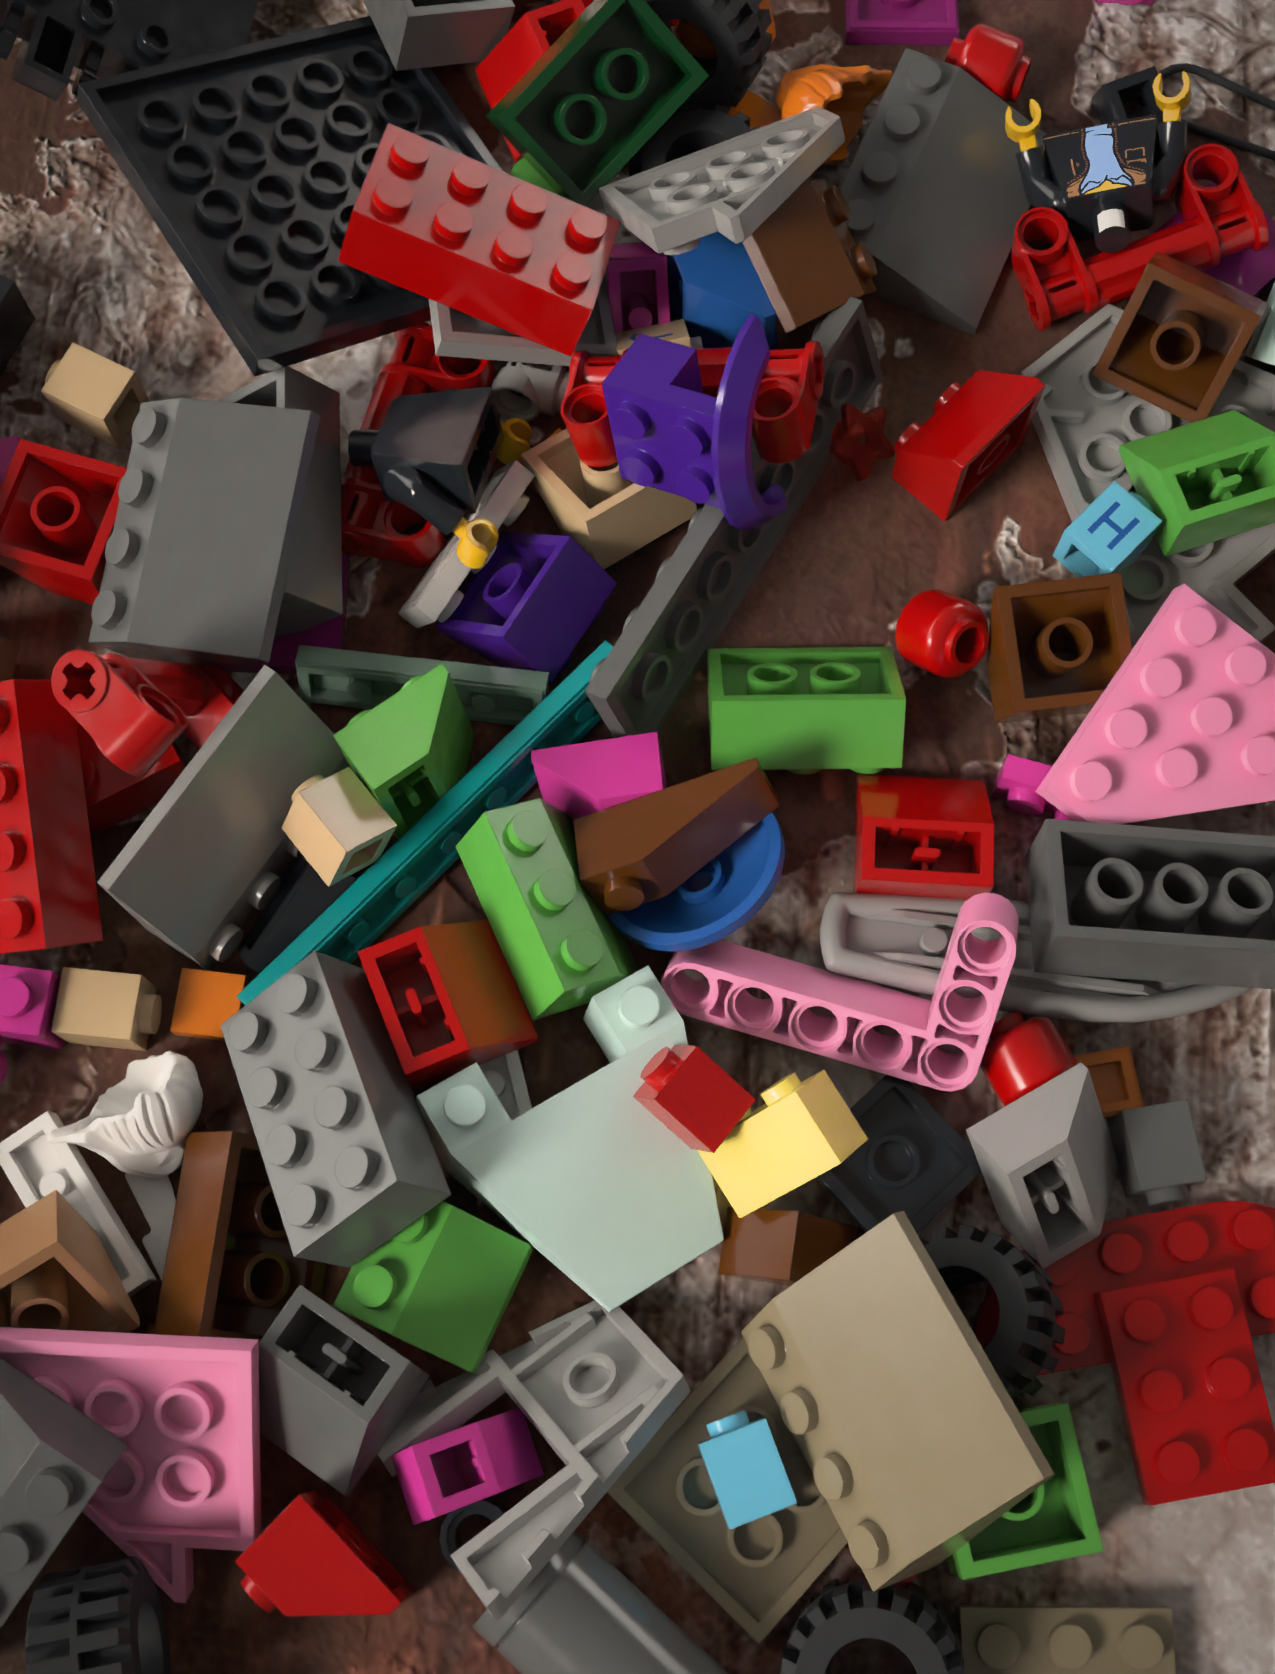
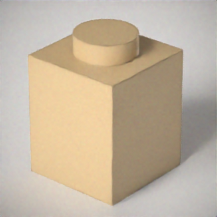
(94, 394)
(337, 825)
(106, 1009)

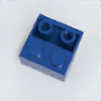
(717, 292)

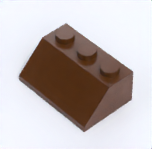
(228, 1245)

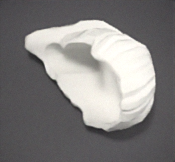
(143, 1118)

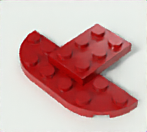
(1175, 1317)

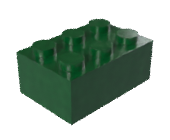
(597, 96)

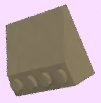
(894, 1404)

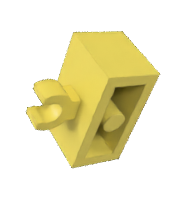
(784, 1142)

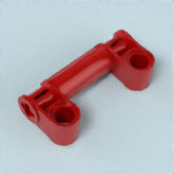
(1214, 226)
(781, 413)
(368, 519)
(141, 704)

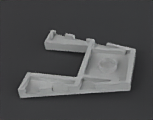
(595, 1398)

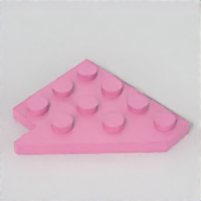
(189, 1429)

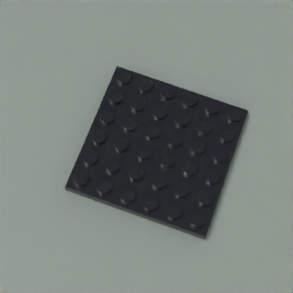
(257, 172)

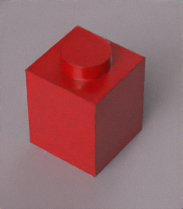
(692, 1096)

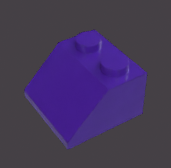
(530, 602)

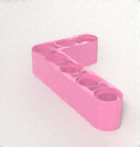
(860, 1004)

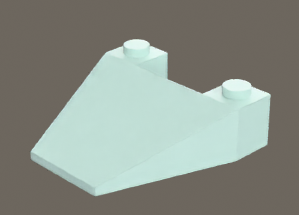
(591, 1167)

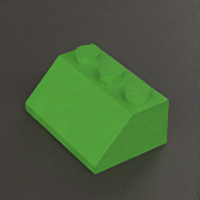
(806, 708)
(539, 910)

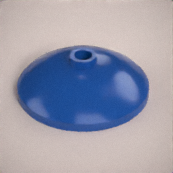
(713, 899)

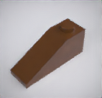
(665, 837)

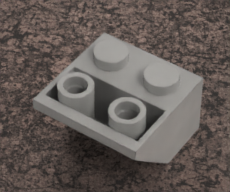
(1049, 1165)

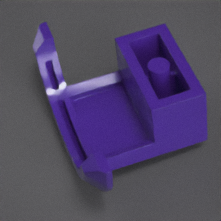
(688, 440)

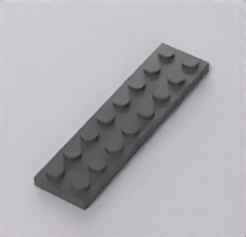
(717, 562)

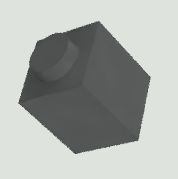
(1157, 1151)

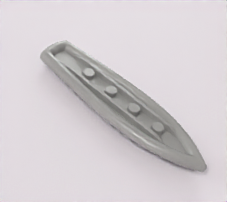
(906, 938)

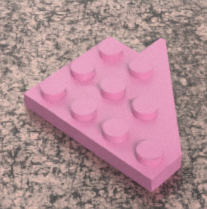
(1176, 726)

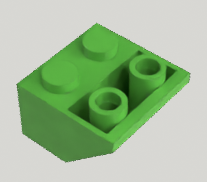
(1205, 479)
(411, 746)

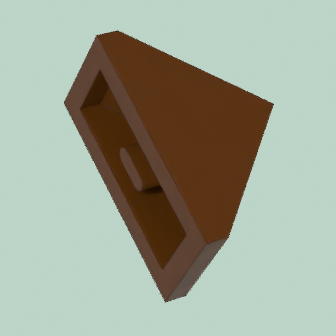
(780, 1244)

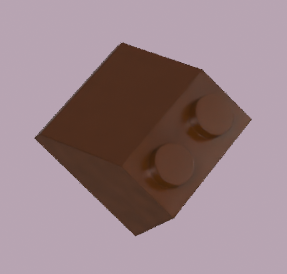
(810, 256)
(1179, 338)
(1055, 645)

